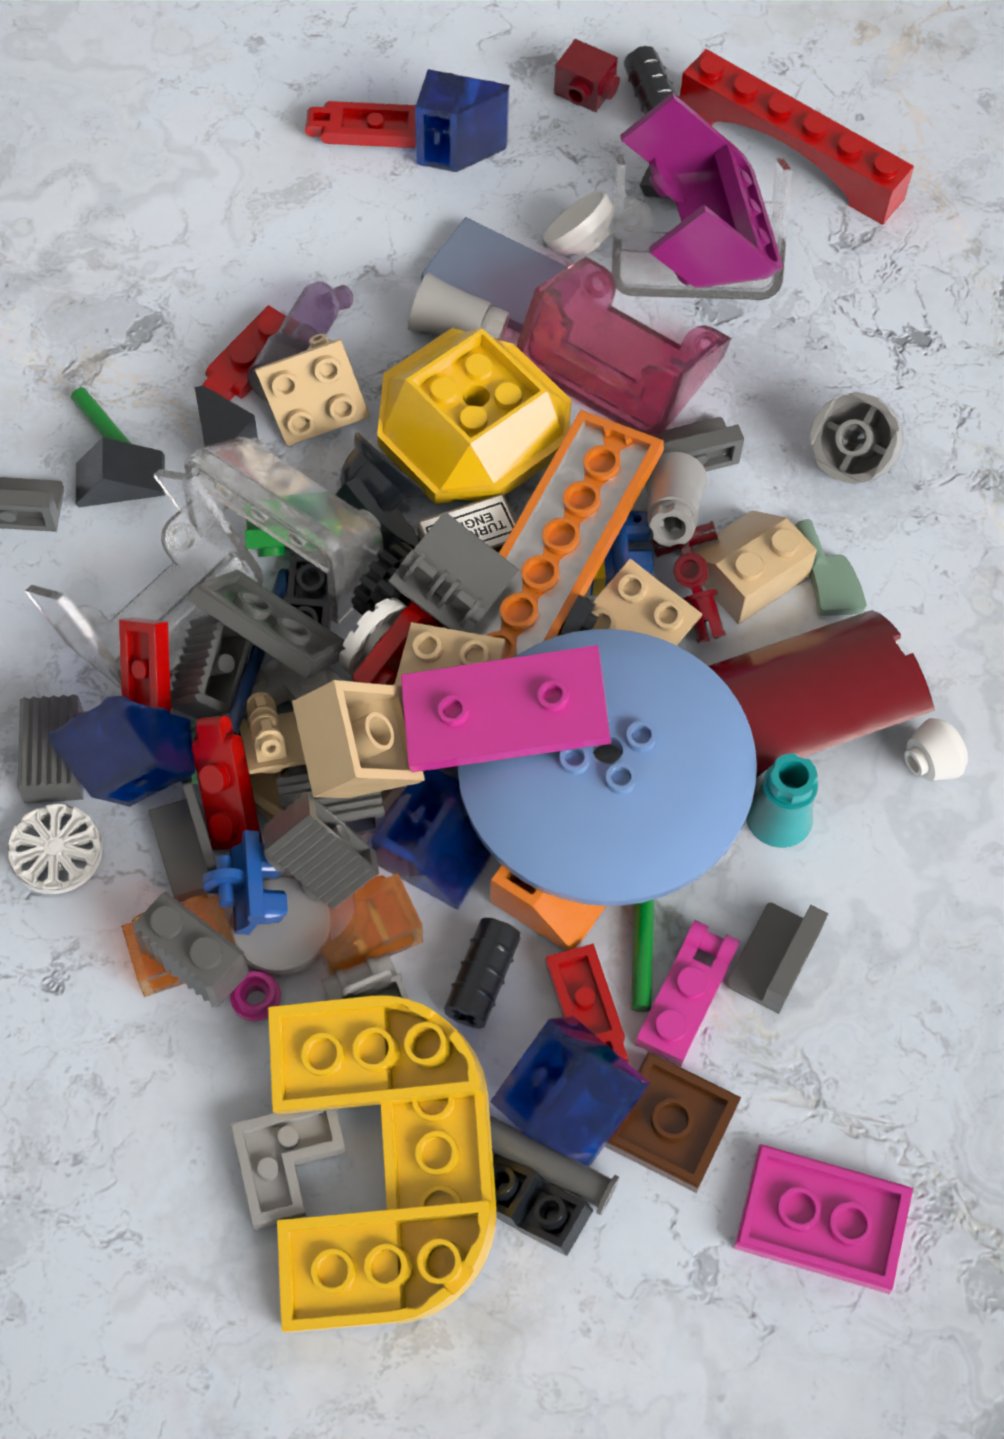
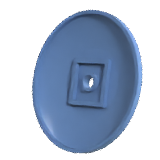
(630, 824)

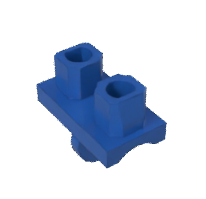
(240, 885)

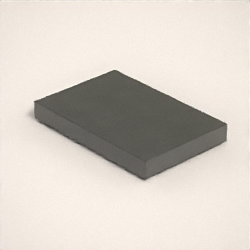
(269, 622)

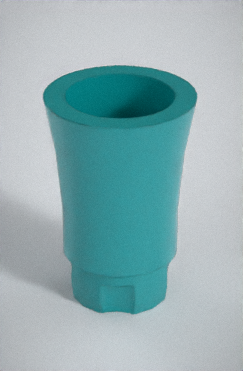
(784, 803)

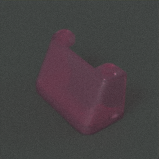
(611, 357)

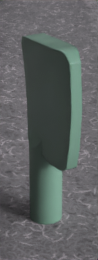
(833, 579)

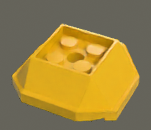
(470, 417)

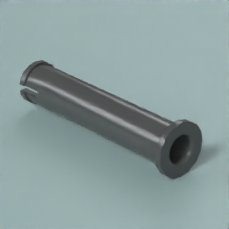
(552, 1165)

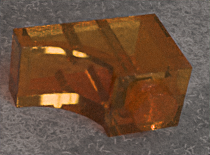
(380, 924)

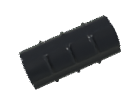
(648, 77)
(482, 973)

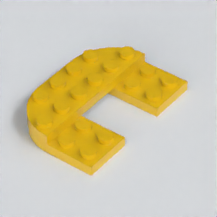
(435, 1152)

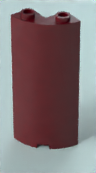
(826, 687)

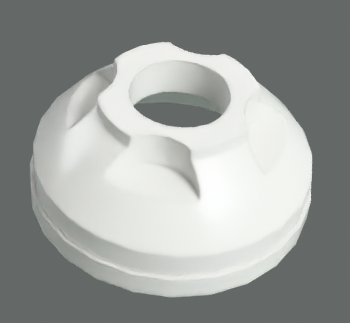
(581, 225)

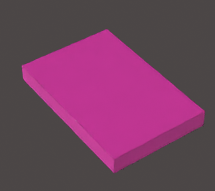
(824, 1218)

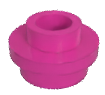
(254, 982)

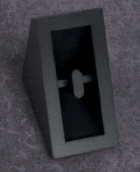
(222, 418)
(117, 473)

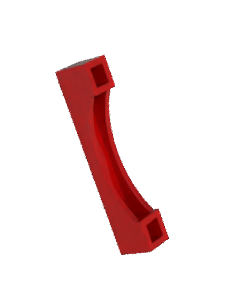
(863, 171)

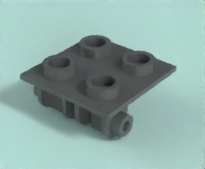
(453, 575)

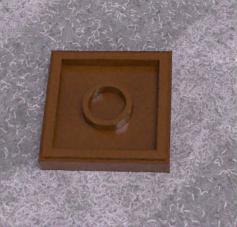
(675, 1123)

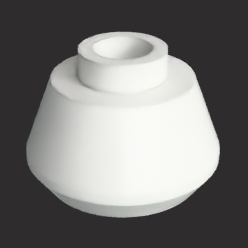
(936, 751)

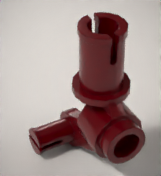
(692, 573)

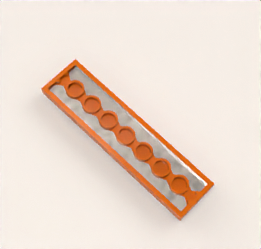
(569, 528)

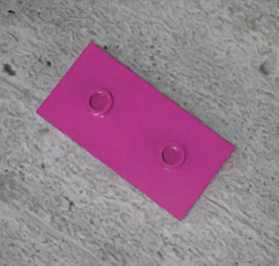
(505, 709)

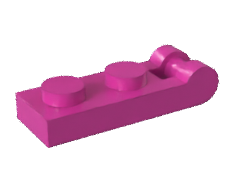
(686, 995)

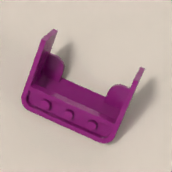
(718, 198)

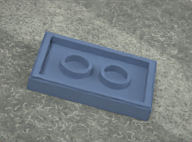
(493, 268)

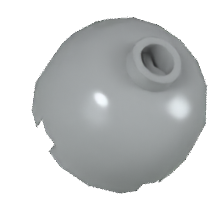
(839, 436)

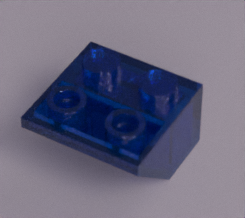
(460, 120)
(126, 750)
(432, 840)
(570, 1090)

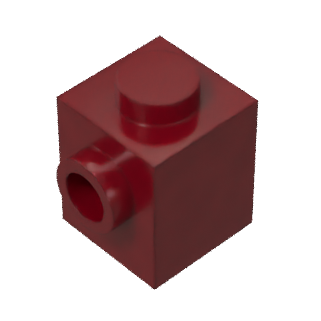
(586, 75)

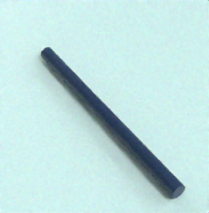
(253, 664)

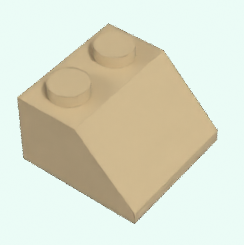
(756, 562)
(354, 739)

